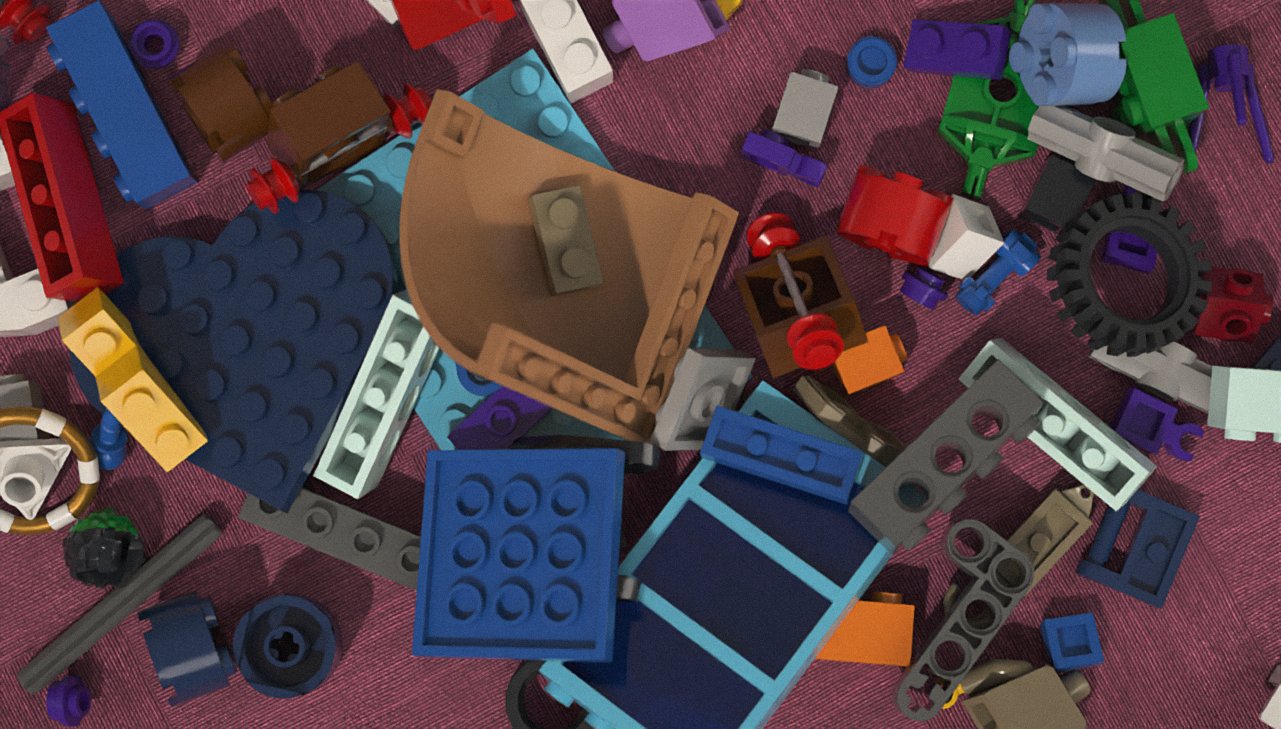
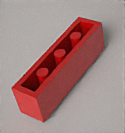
(59, 198)

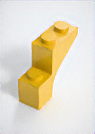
(129, 380)

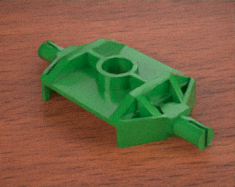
(985, 129)

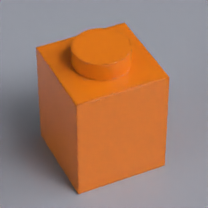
(870, 362)

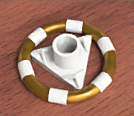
(33, 465)

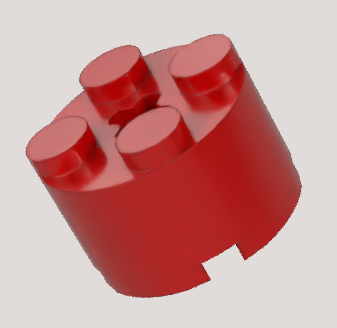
(894, 215)

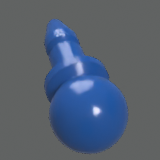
(109, 442)

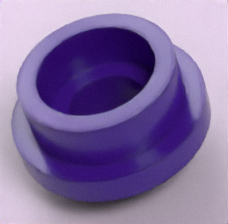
(144, 33)
(923, 287)
(68, 700)

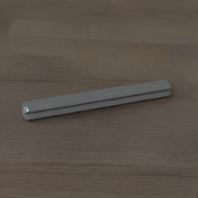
(119, 604)

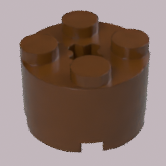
(222, 102)

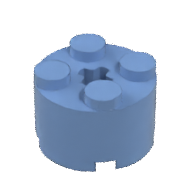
(1069, 53)

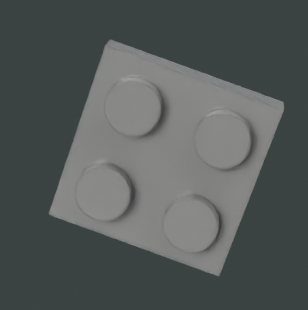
(701, 383)

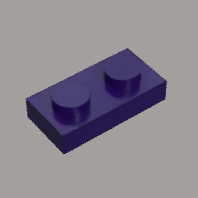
(957, 49)

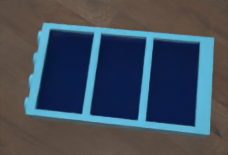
(732, 595)

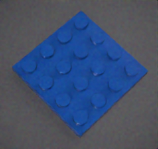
(519, 554)

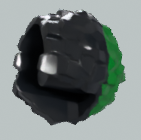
(103, 549)

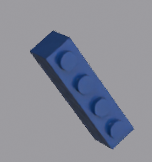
(121, 106)

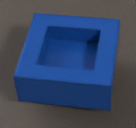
(1072, 642)

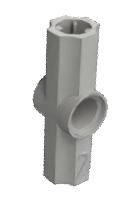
(1106, 150)
(1166, 372)

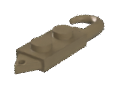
(1042, 537)

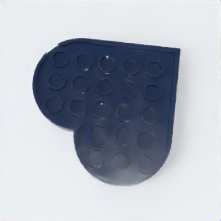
(260, 332)

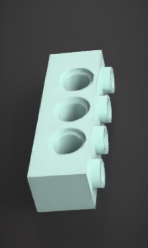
(379, 401)
(1071, 430)

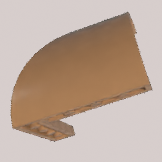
(484, 286)

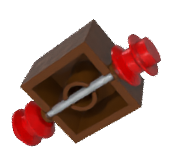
(328, 129)
(797, 298)

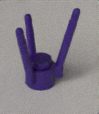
(1232, 72)

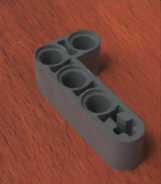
(954, 625)

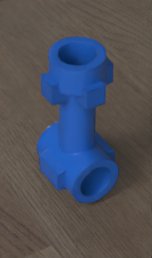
(1014, 255)

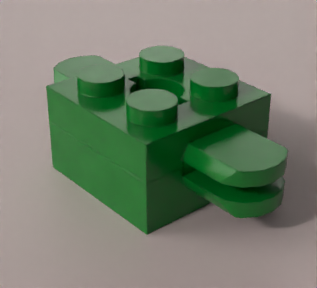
(1159, 82)

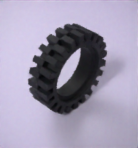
(1170, 242)

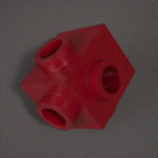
(1234, 305)

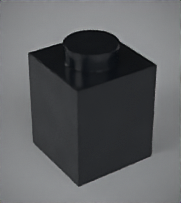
(1056, 194)

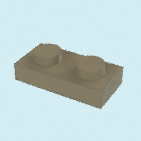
(565, 240)

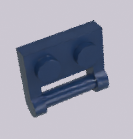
(1152, 553)

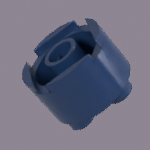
(186, 647)
(265, 663)

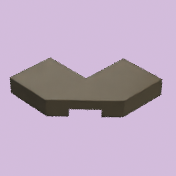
(839, 415)

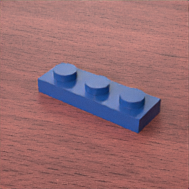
(782, 455)

